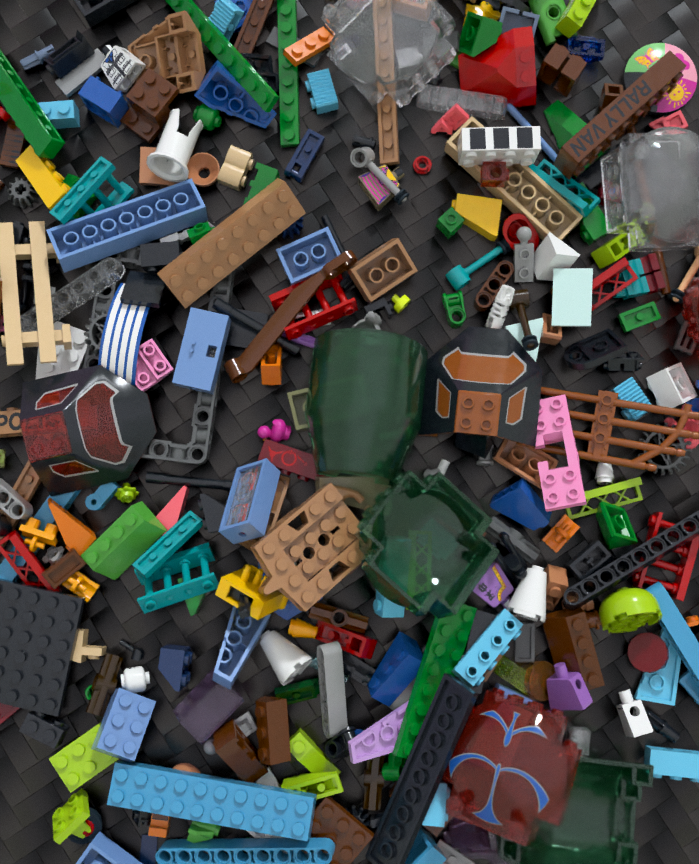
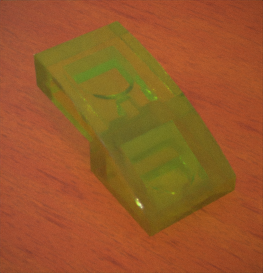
(511, 673)

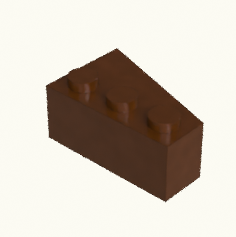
(238, 752)

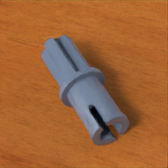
(37, 57)

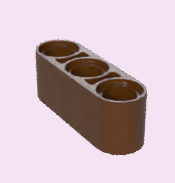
(497, 278)

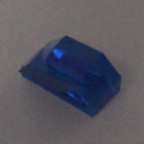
(586, 47)

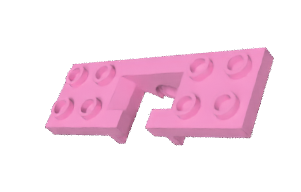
(562, 485)

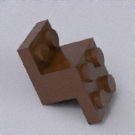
(149, 105)

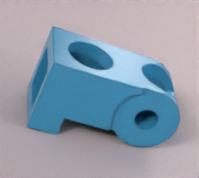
(101, 496)

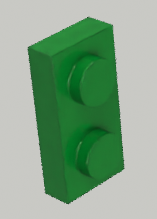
(639, 316)

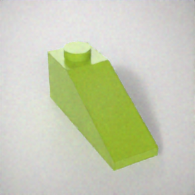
(611, 251)
(309, 754)
(320, 783)

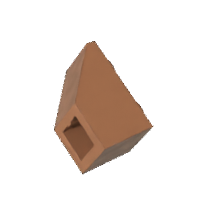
(556, 585)

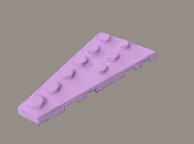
(378, 738)

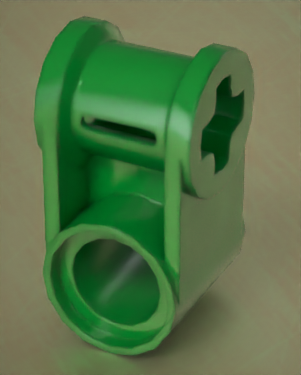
(454, 305)

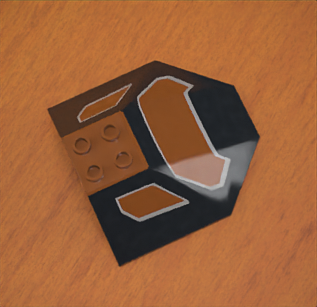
(483, 387)

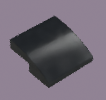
(264, 68)

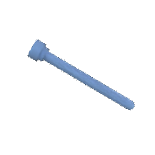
(523, 122)

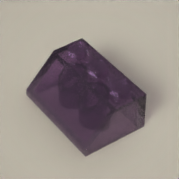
(207, 707)

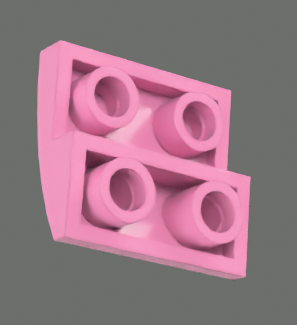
(151, 366)

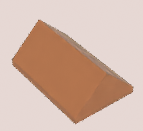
(523, 460)

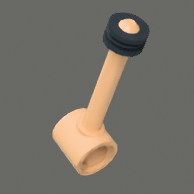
(677, 294)

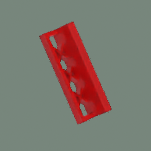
(607, 276)
(30, 558)

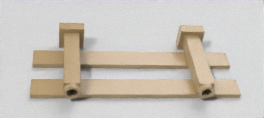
(46, 337)

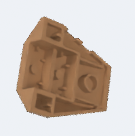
(173, 52)

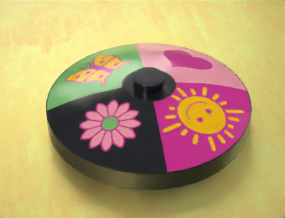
(645, 58)

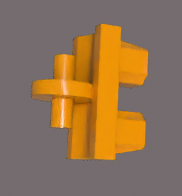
(37, 536)
(81, 585)

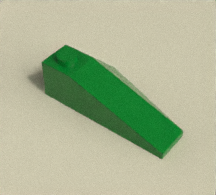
(564, 125)

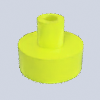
(400, 303)

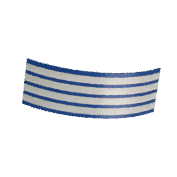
(122, 337)

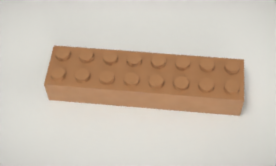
(231, 242)

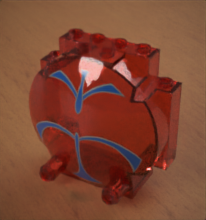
(512, 767)

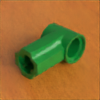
(393, 768)

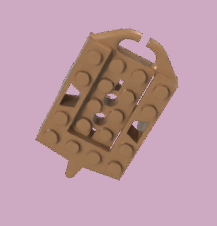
(285, 546)

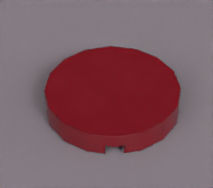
(648, 652)

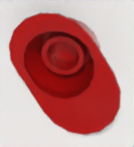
(511, 227)

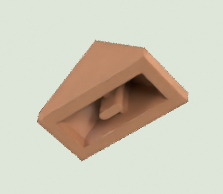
(550, 334)

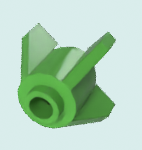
(202, 831)

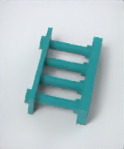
(89, 185)
(177, 563)

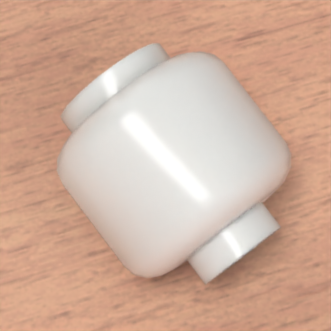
(135, 679)

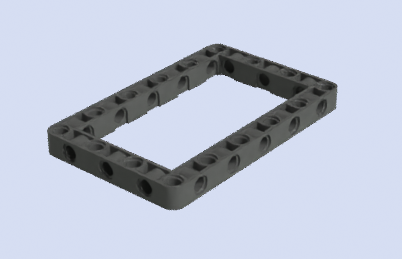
(206, 402)

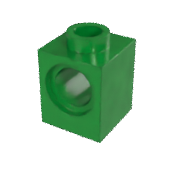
(450, 222)

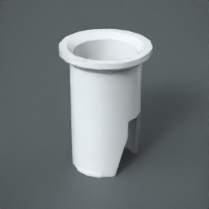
(173, 150)

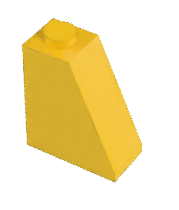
(479, 213)

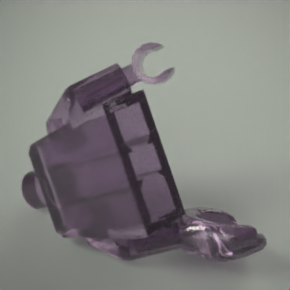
(471, 841)

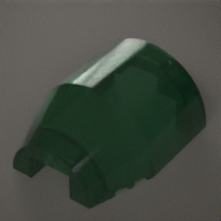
(365, 402)
(596, 821)

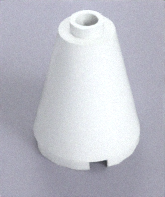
(530, 595)
(284, 656)

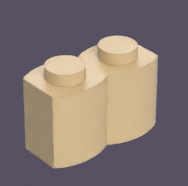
(235, 168)

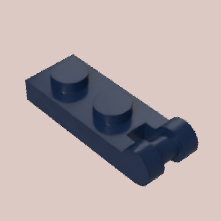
(304, 155)

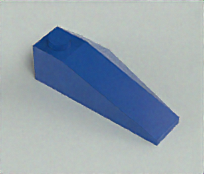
(223, 92)

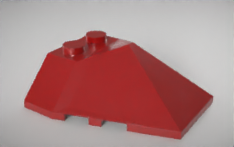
(503, 68)

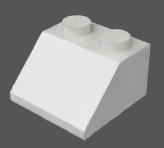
(671, 386)

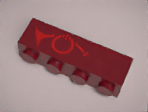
(289, 460)

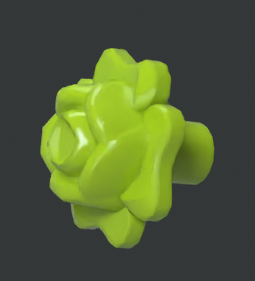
(127, 493)

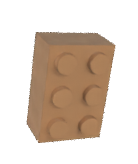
(382, 269)

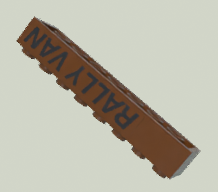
(619, 115)

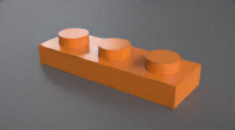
(308, 46)

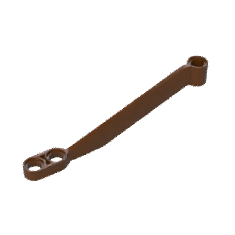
(239, 367)

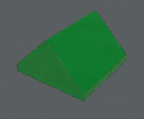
(615, 526)

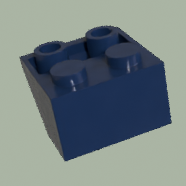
(174, 665)

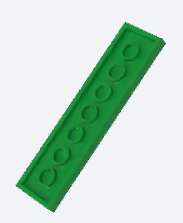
(441, 655)

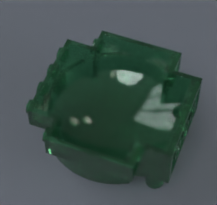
(425, 544)

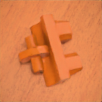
(560, 533)

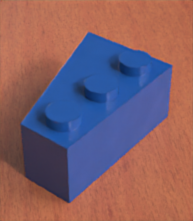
(396, 669)

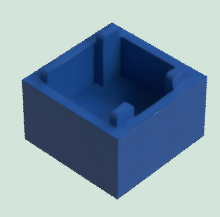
(104, 101)

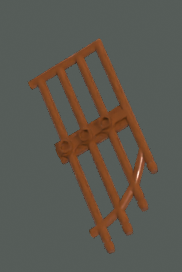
(604, 419)

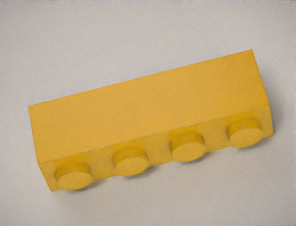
(43, 177)

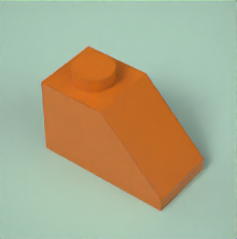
(272, 366)

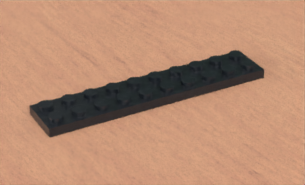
(422, 772)

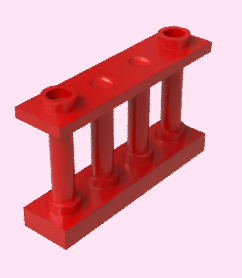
(324, 317)
(682, 570)

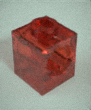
(488, 180)

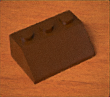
(272, 730)

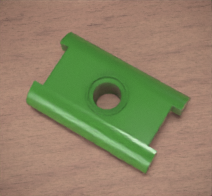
(547, 23)

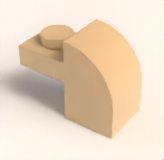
(82, 649)

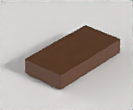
(63, 568)

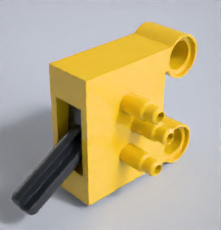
(241, 591)

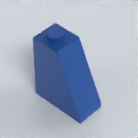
(522, 505)

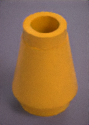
(302, 629)

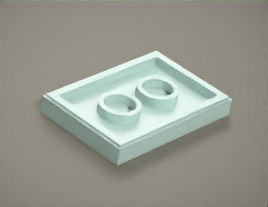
(572, 297)

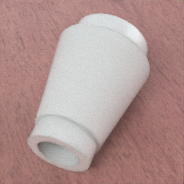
(604, 474)

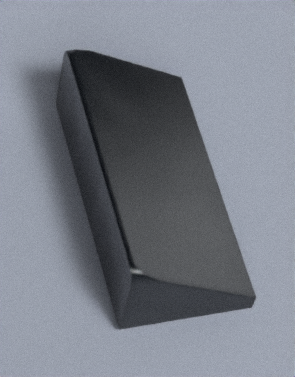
(475, 444)

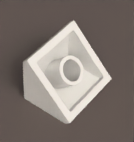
(552, 254)

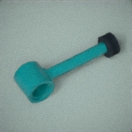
(460, 277)

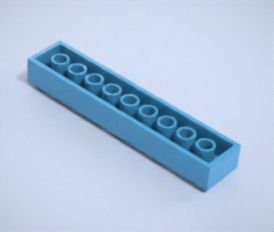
(212, 800)

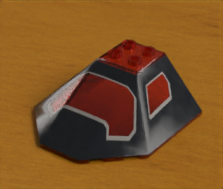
(84, 428)

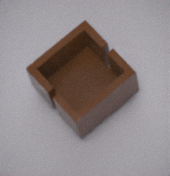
(560, 60)

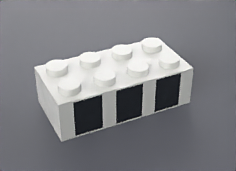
(499, 144)

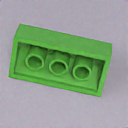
(124, 541)

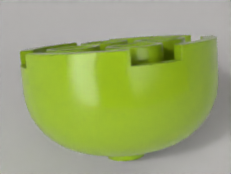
(628, 610)

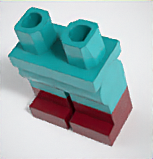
(649, 279)

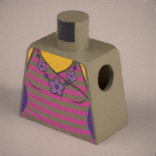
(375, 189)

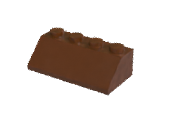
(572, 643)

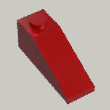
(349, 640)

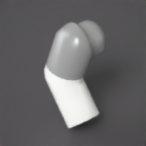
(442, 468)

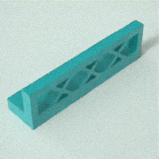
(574, 200)
(167, 545)

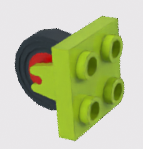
(76, 820)

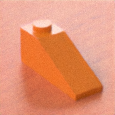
(73, 531)

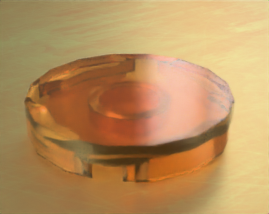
(536, 680)

